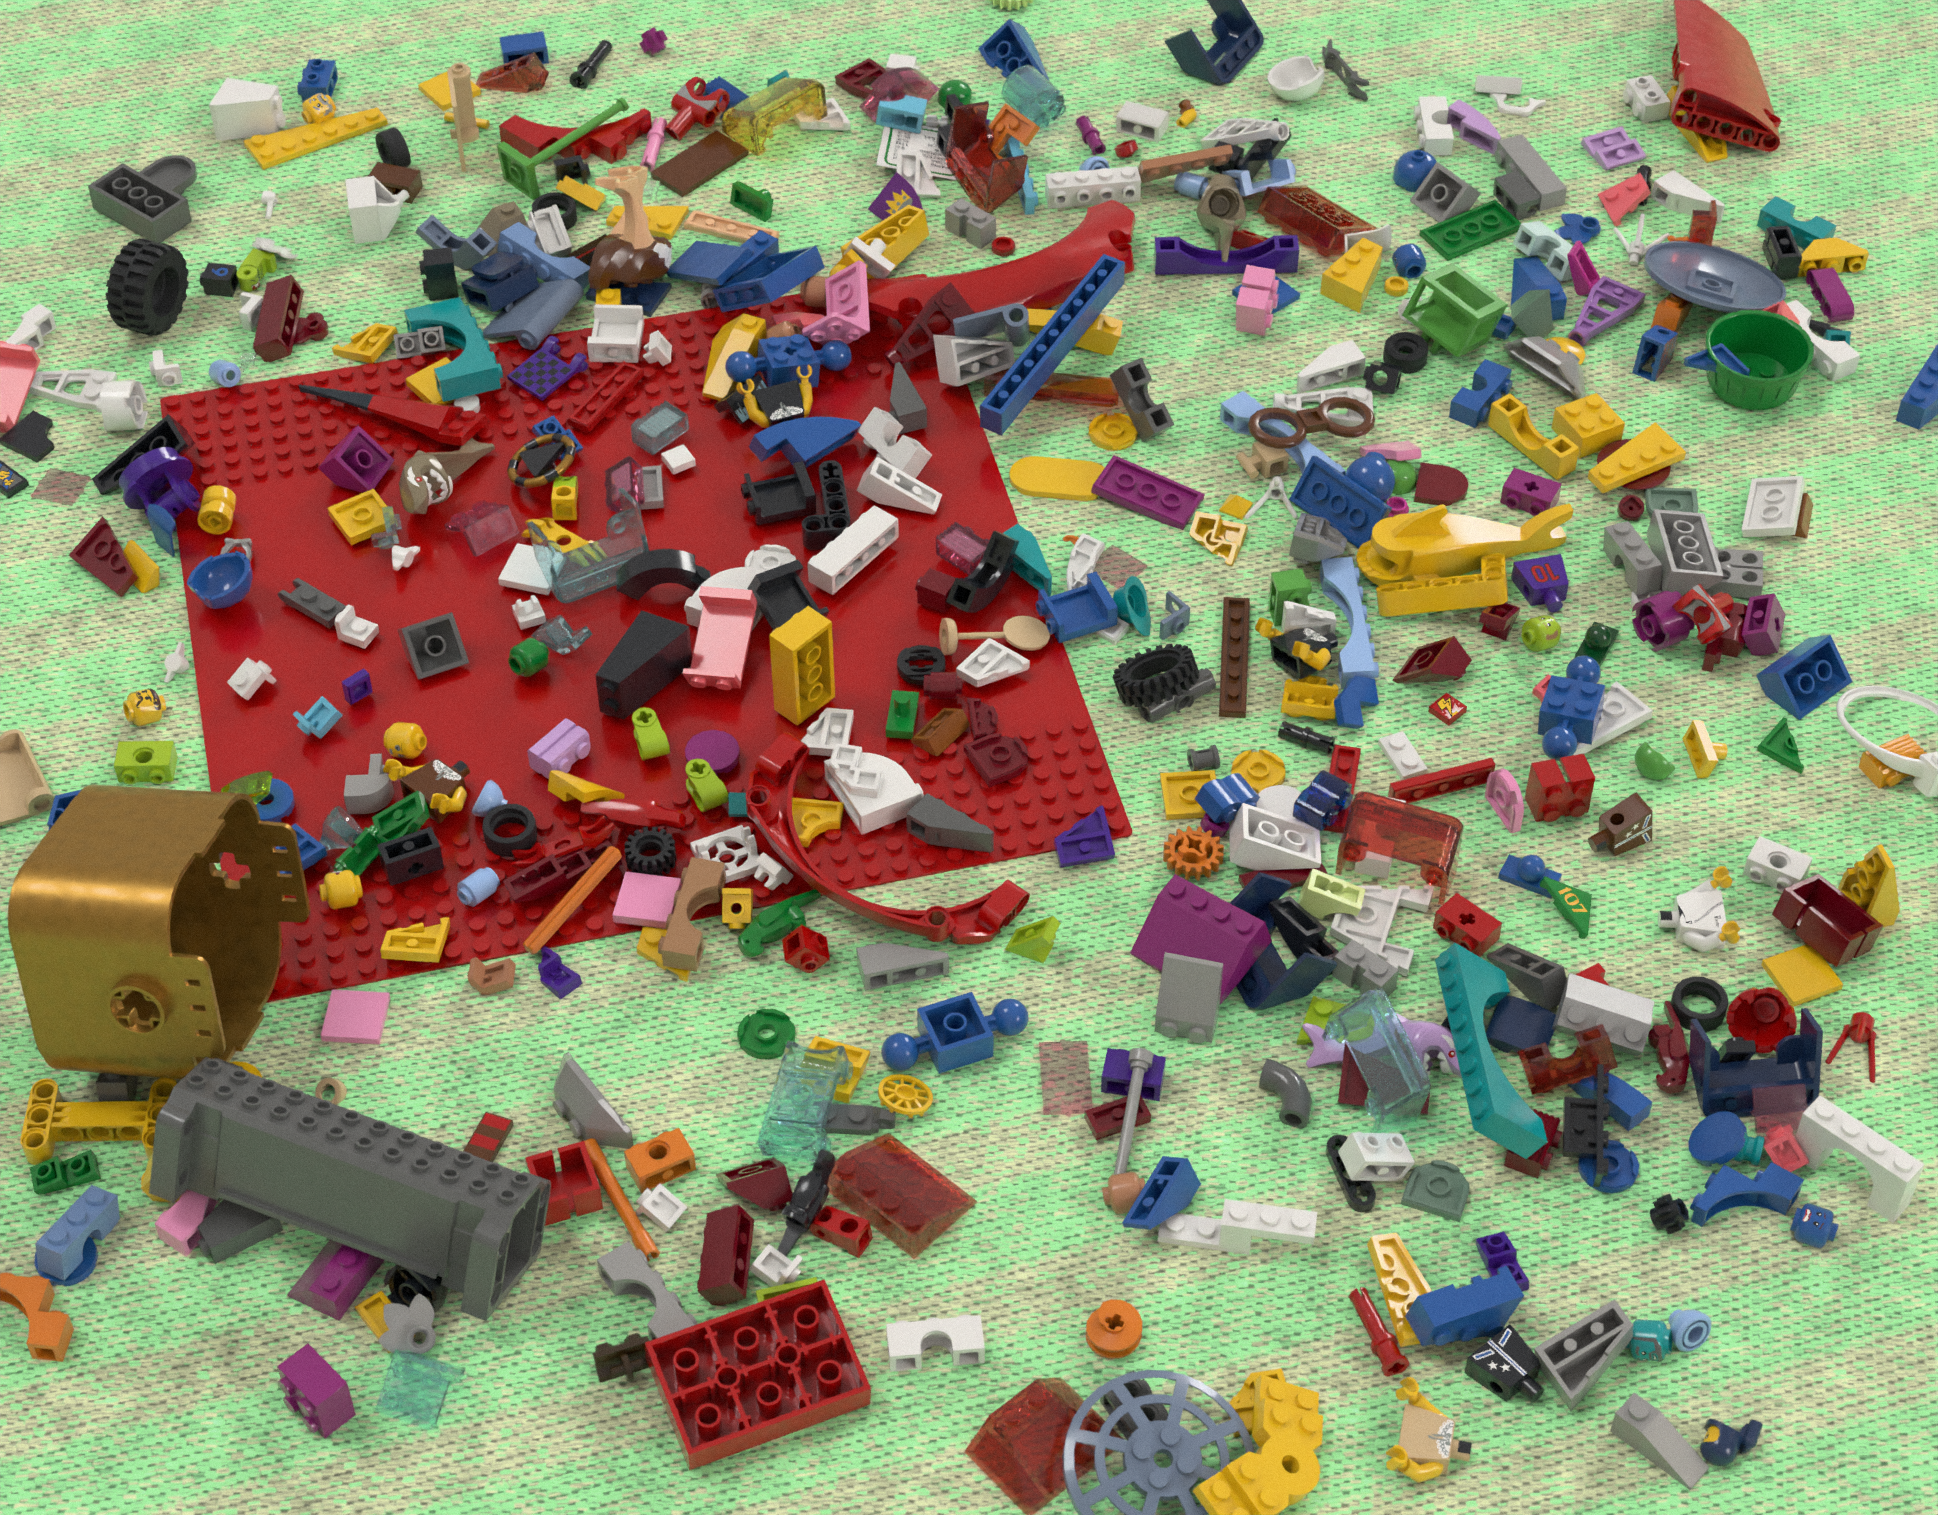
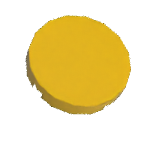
(1108, 437)
(1259, 777)

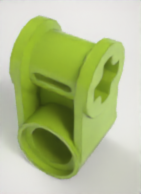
(649, 734)
(705, 785)

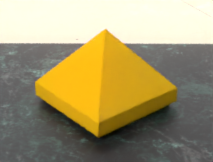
(1236, 506)

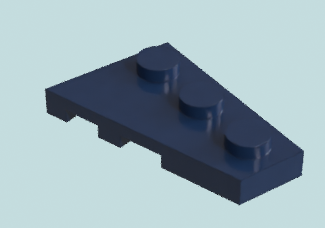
(644, 295)

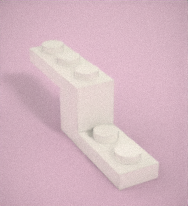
(1238, 1225)

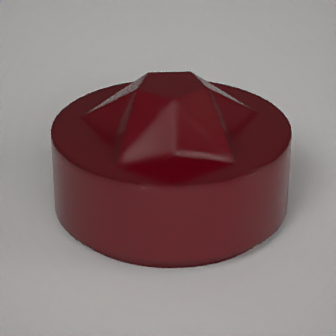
(1630, 508)

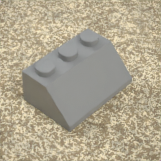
(1591, 1003)

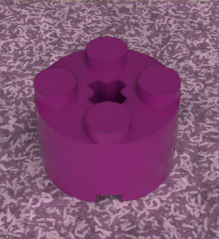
(1660, 622)

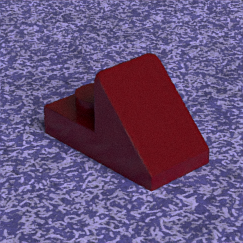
(1499, 620)

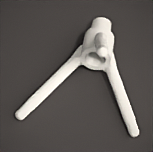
(1636, 248)
(1275, 492)

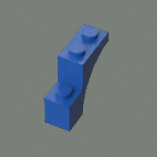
(1769, 1189)

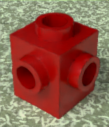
(805, 949)

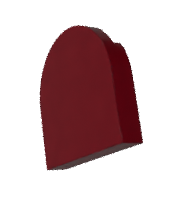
(1440, 485)
(997, 757)

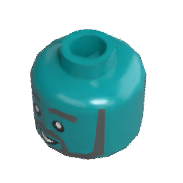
(1650, 1340)

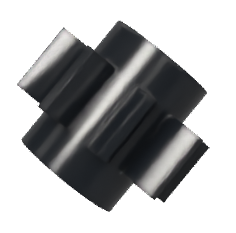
(1669, 1214)

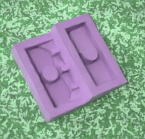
(1613, 148)

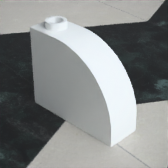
(732, 578)
(895, 797)

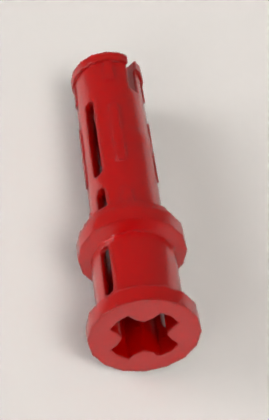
(1382, 1342)

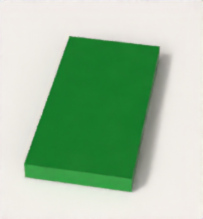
(1470, 230)

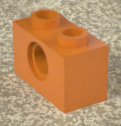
(675, 1160)

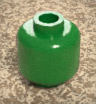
(528, 657)

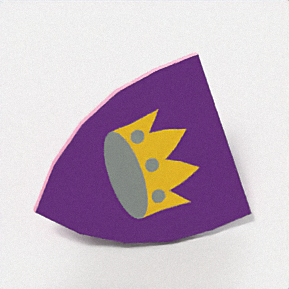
(894, 197)

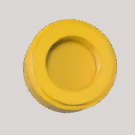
(1396, 286)

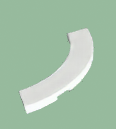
(1082, 562)

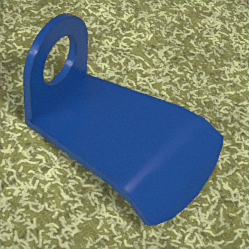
(162, 527)

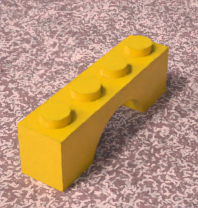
(1512, 422)

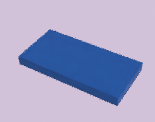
(709, 262)
(1340, 500)

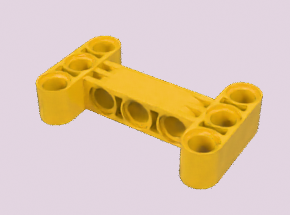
(54, 1121)

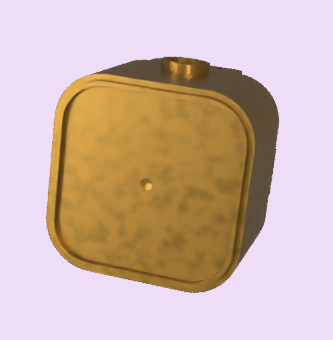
(137, 940)

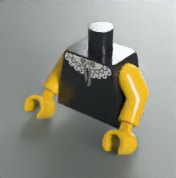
(778, 402)
(1298, 651)

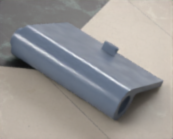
(536, 313)

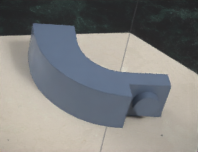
(465, 250)

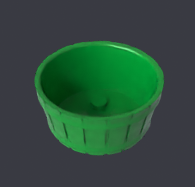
(1770, 347)

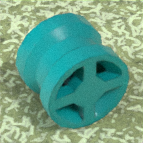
(1751, 1150)

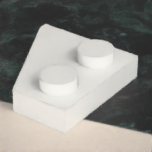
(834, 121)
(1301, 616)
(991, 663)
(830, 728)

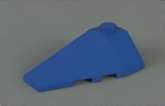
(1010, 49)
(1532, 274)

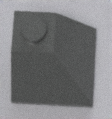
(433, 645)

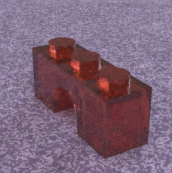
(1546, 1072)

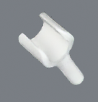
(268, 199)

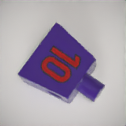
(1542, 581)

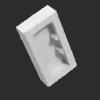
(877, 264)

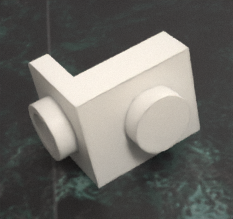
(165, 374)
(250, 677)
(775, 1267)

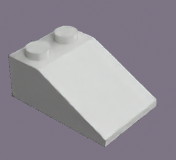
(1272, 841)

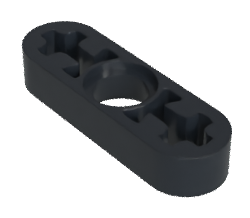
(1347, 1185)

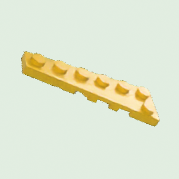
(298, 141)

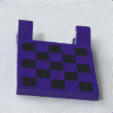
(545, 372)

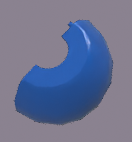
(222, 580)

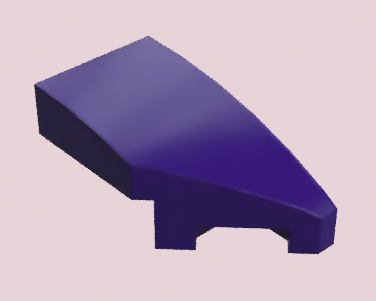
(555, 975)

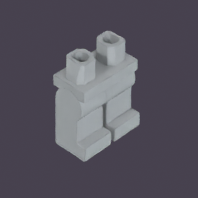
(1741, 573)

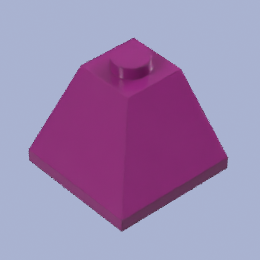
(356, 462)

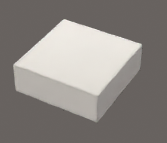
(678, 459)

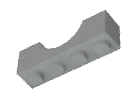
(628, 1273)

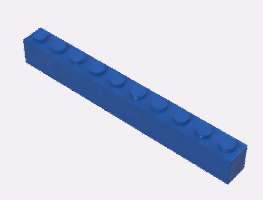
(1052, 345)

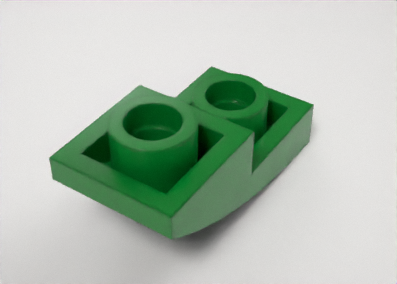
(58, 1174)

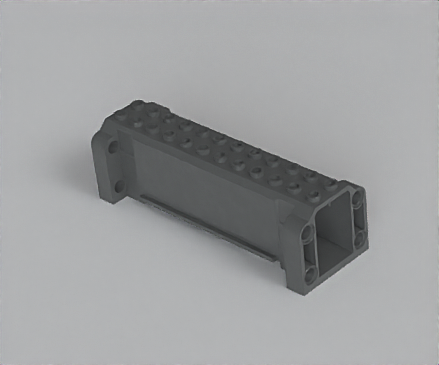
(350, 1180)

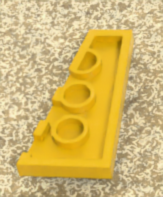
(1637, 458)
(1398, 1280)

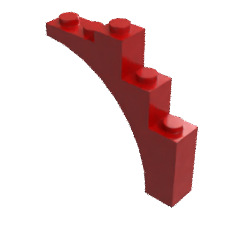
(604, 141)

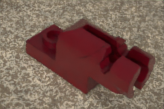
(1729, 643)

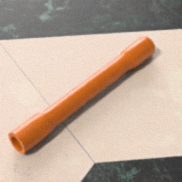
(640, 1236)

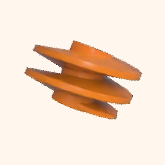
(1114, 1329)

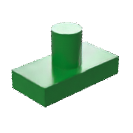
(752, 201)
(902, 714)

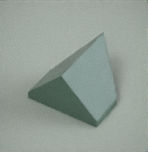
(1533, 313)

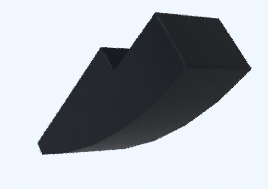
(1300, 929)

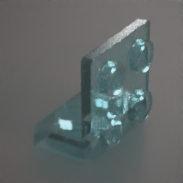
(416, 1388)

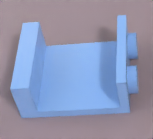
(1281, 172)

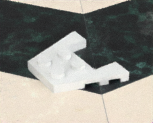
(1375, 920)

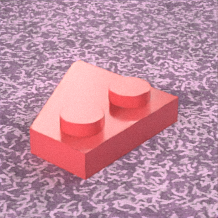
(1624, 197)

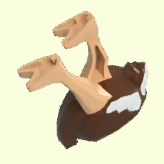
(629, 251)

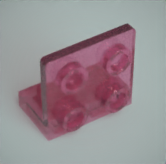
(484, 526)

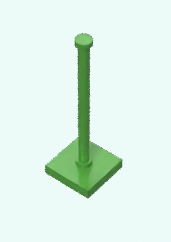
(520, 170)

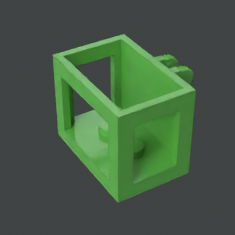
(1458, 312)

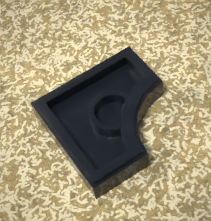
(30, 437)

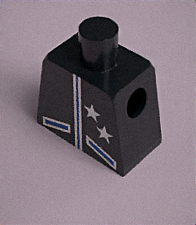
(1506, 1366)

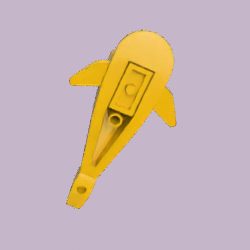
(1451, 544)

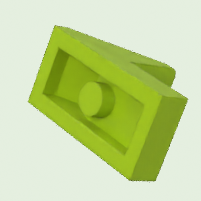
(1035, 939)

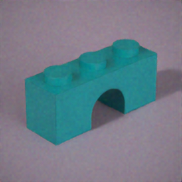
(1780, 213)

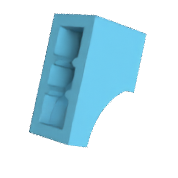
(902, 114)

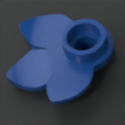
(1578, 228)

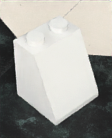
(246, 110)

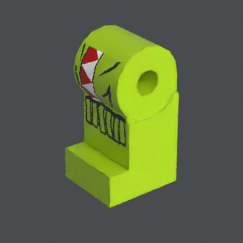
(255, 268)

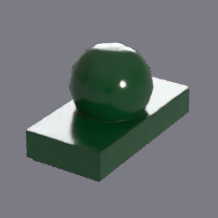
(1597, 642)

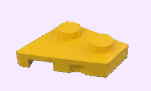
(367, 345)

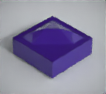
(357, 686)

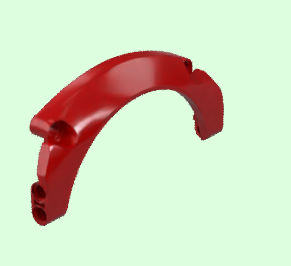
(770, 807)

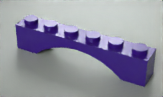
(1177, 256)

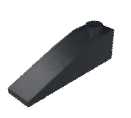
(164, 434)

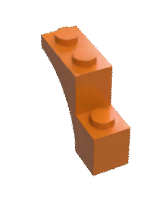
(48, 1331)

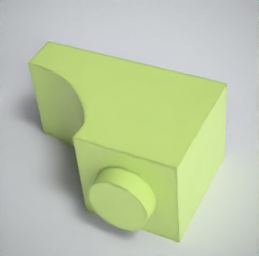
(1328, 895)

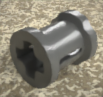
(1203, 758)

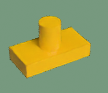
(1701, 750)

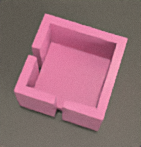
(1256, 300)

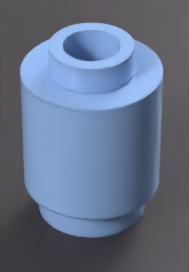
(1190, 184)
(224, 373)
(477, 886)

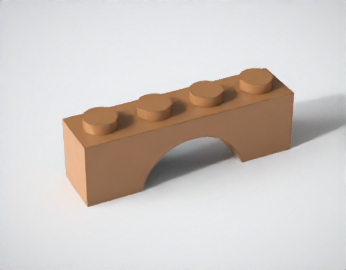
(701, 886)

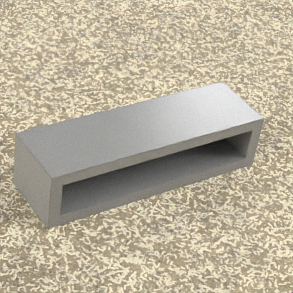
(1520, 156)

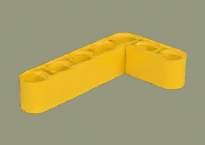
(1447, 593)

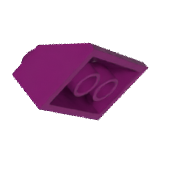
(335, 1279)

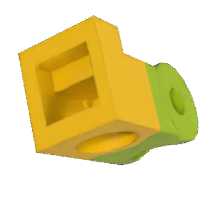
(565, 498)

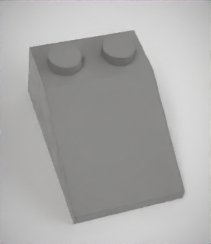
(1188, 998)

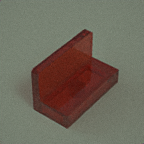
(1703, 225)

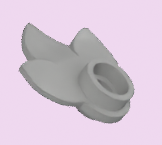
(405, 1322)

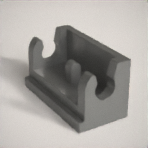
(1515, 195)

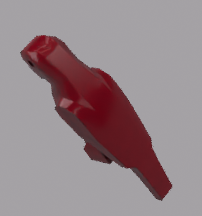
(1671, 1052)

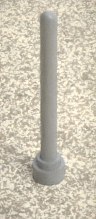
(1139, 1062)

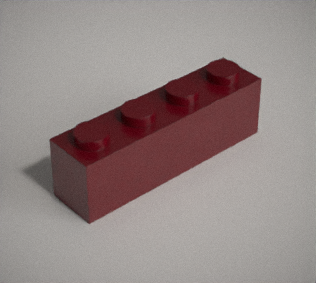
(278, 319)

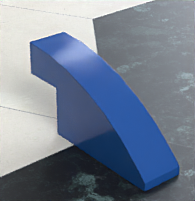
(804, 438)

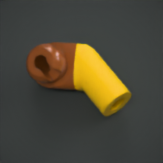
(1187, 112)

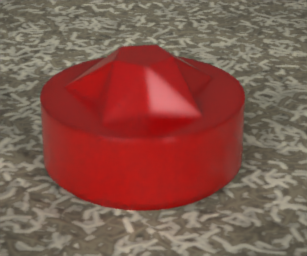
(1126, 148)

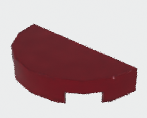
(982, 718)

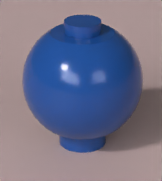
(1373, 475)

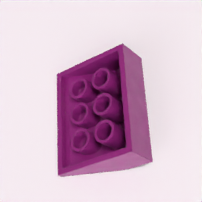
(1204, 927)

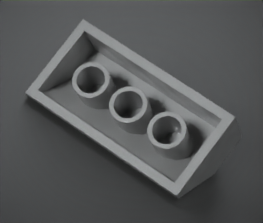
(1684, 549)

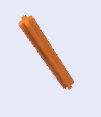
(572, 900)

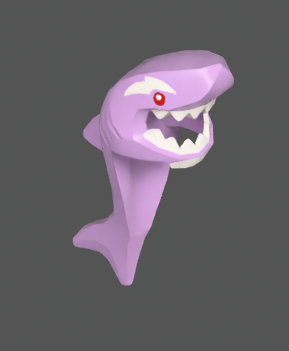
(1427, 1038)

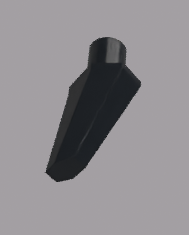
(1820, 327)

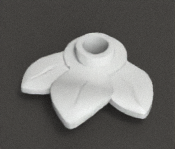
(268, 245)

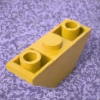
(1833, 254)

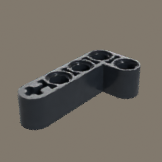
(824, 528)

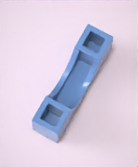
(521, 241)

